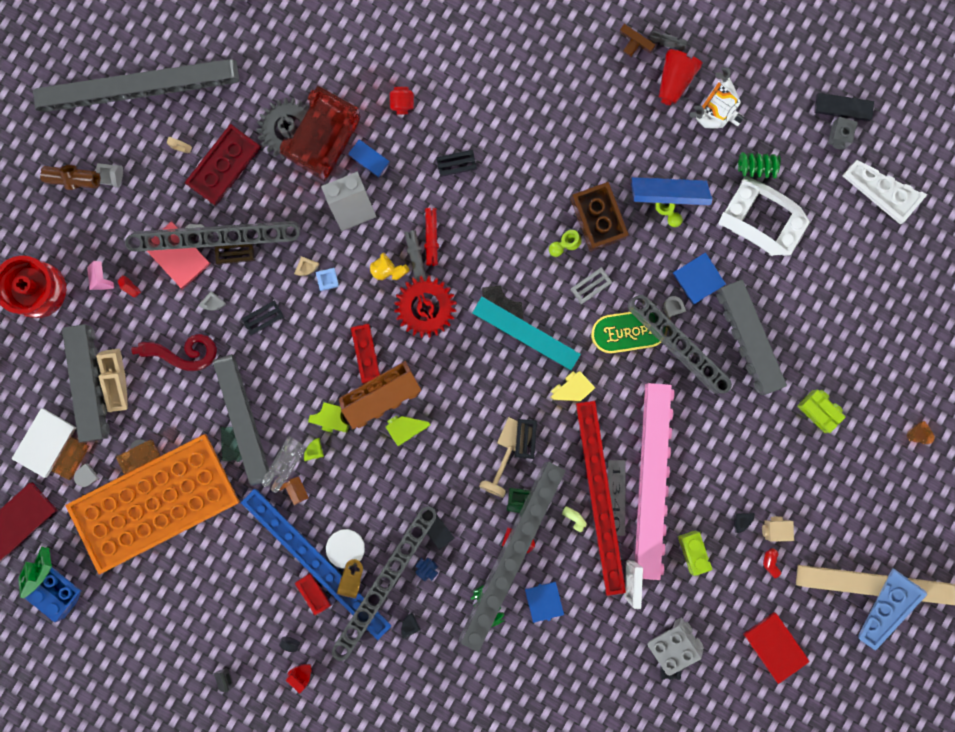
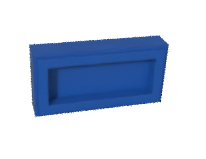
(368, 158)

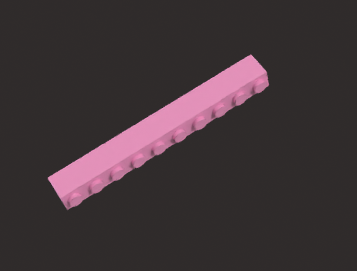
(653, 479)

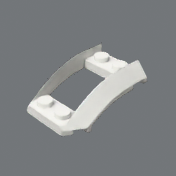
(742, 202)

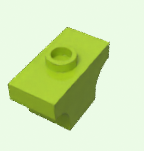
(330, 418)

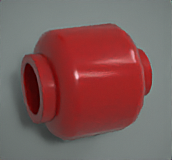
(401, 100)

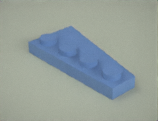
(892, 606)

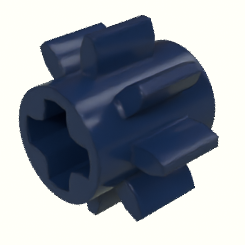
(426, 569)

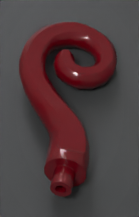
(152, 349)

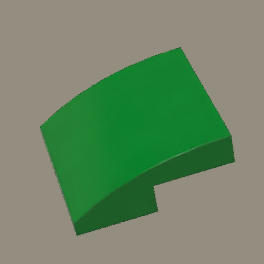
(34, 573)

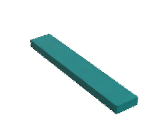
(526, 333)

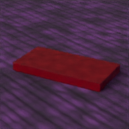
(222, 165)
(22, 518)

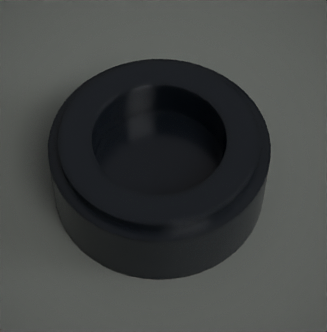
(289, 644)

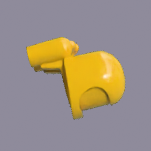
(383, 268)

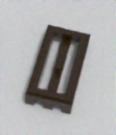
(234, 253)

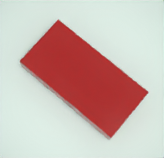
(313, 594)

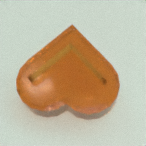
(921, 433)

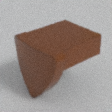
(295, 490)

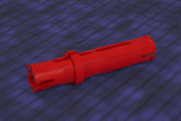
(431, 237)

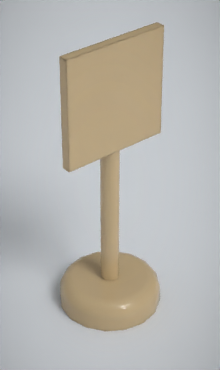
(508, 440)

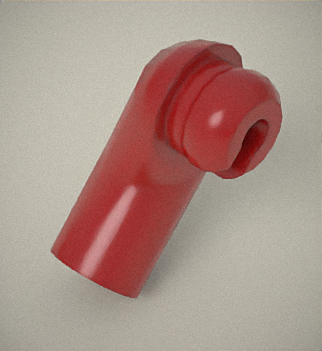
(770, 562)

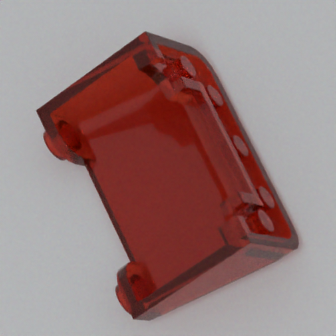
(322, 133)

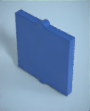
(544, 602)

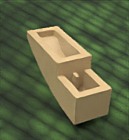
(113, 380)

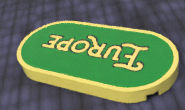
(623, 333)

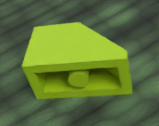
(405, 428)

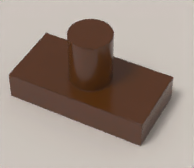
(635, 41)

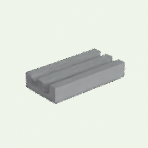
(578, 295)

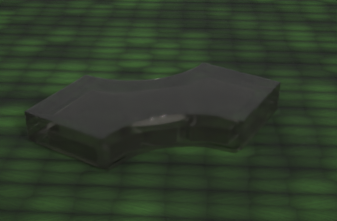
(496, 296)

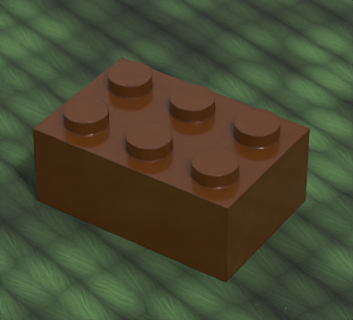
(599, 216)

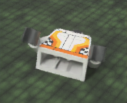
(720, 104)

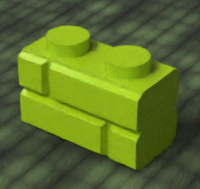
(821, 410)
(694, 553)

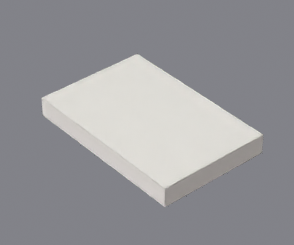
(44, 443)
(633, 584)

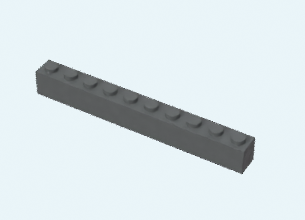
(511, 556)

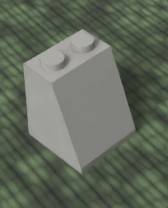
(348, 201)

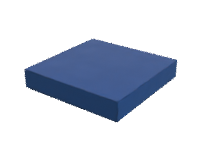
(699, 278)

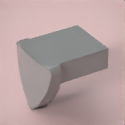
(110, 174)

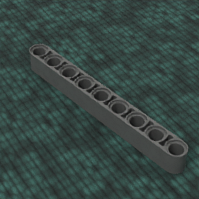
(204, 236)
(348, 642)

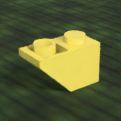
(574, 389)

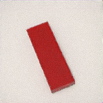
(365, 352)

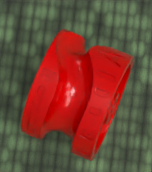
(31, 287)

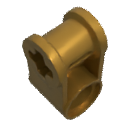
(350, 582)

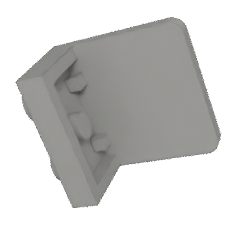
(676, 647)

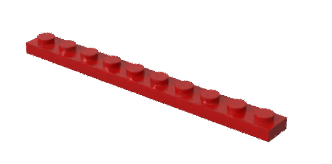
(600, 498)

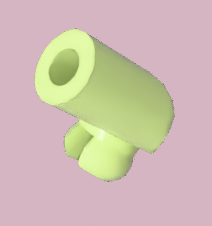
(575, 516)

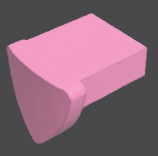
(96, 279)

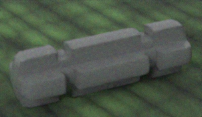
(668, 40)

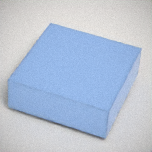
(327, 279)

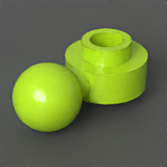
(674, 219)
(557, 248)

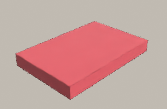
(180, 264)

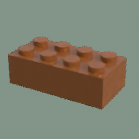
(379, 395)

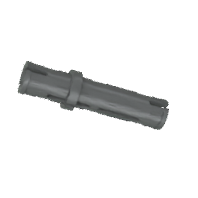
(415, 254)

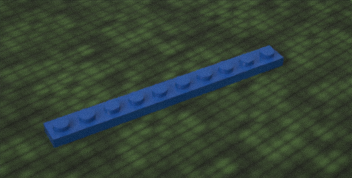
(309, 557)

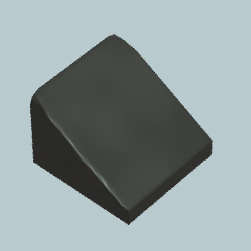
(223, 680)

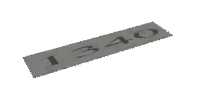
(616, 483)

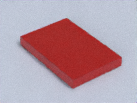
(776, 647)

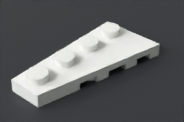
(891, 196)

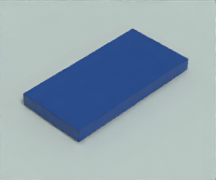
(671, 191)

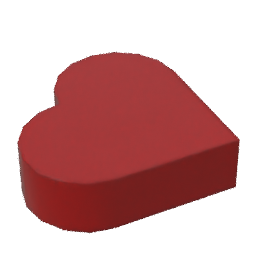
(128, 286)

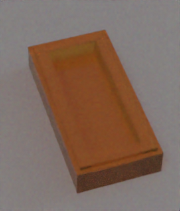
(138, 456)
(70, 458)

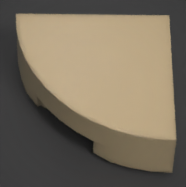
(178, 145)
(306, 267)

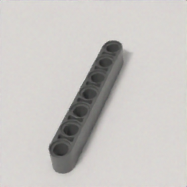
(688, 347)
(241, 418)

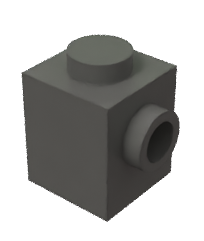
(842, 133)

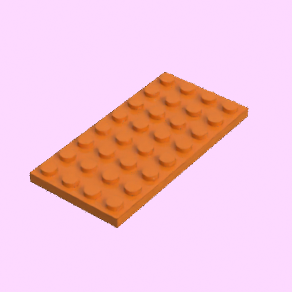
(152, 504)

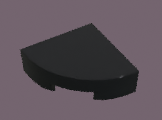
(742, 521)
(409, 626)

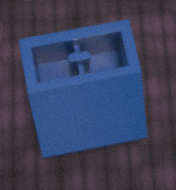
(55, 596)

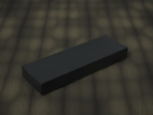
(844, 107)

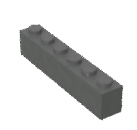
(751, 338)
(85, 383)

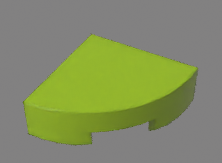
(313, 450)

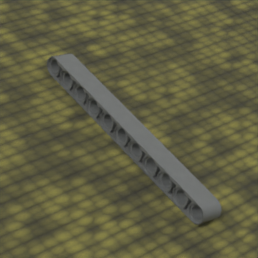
(135, 85)

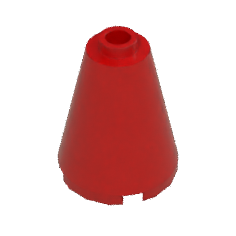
(677, 75)

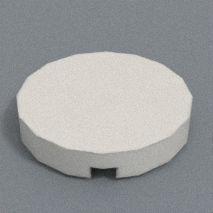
(345, 546)

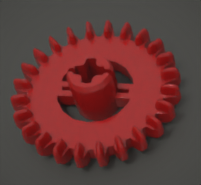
(431, 323)

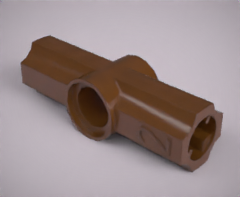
(70, 177)

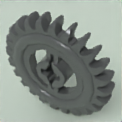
(276, 114)

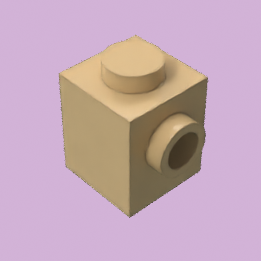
(778, 529)

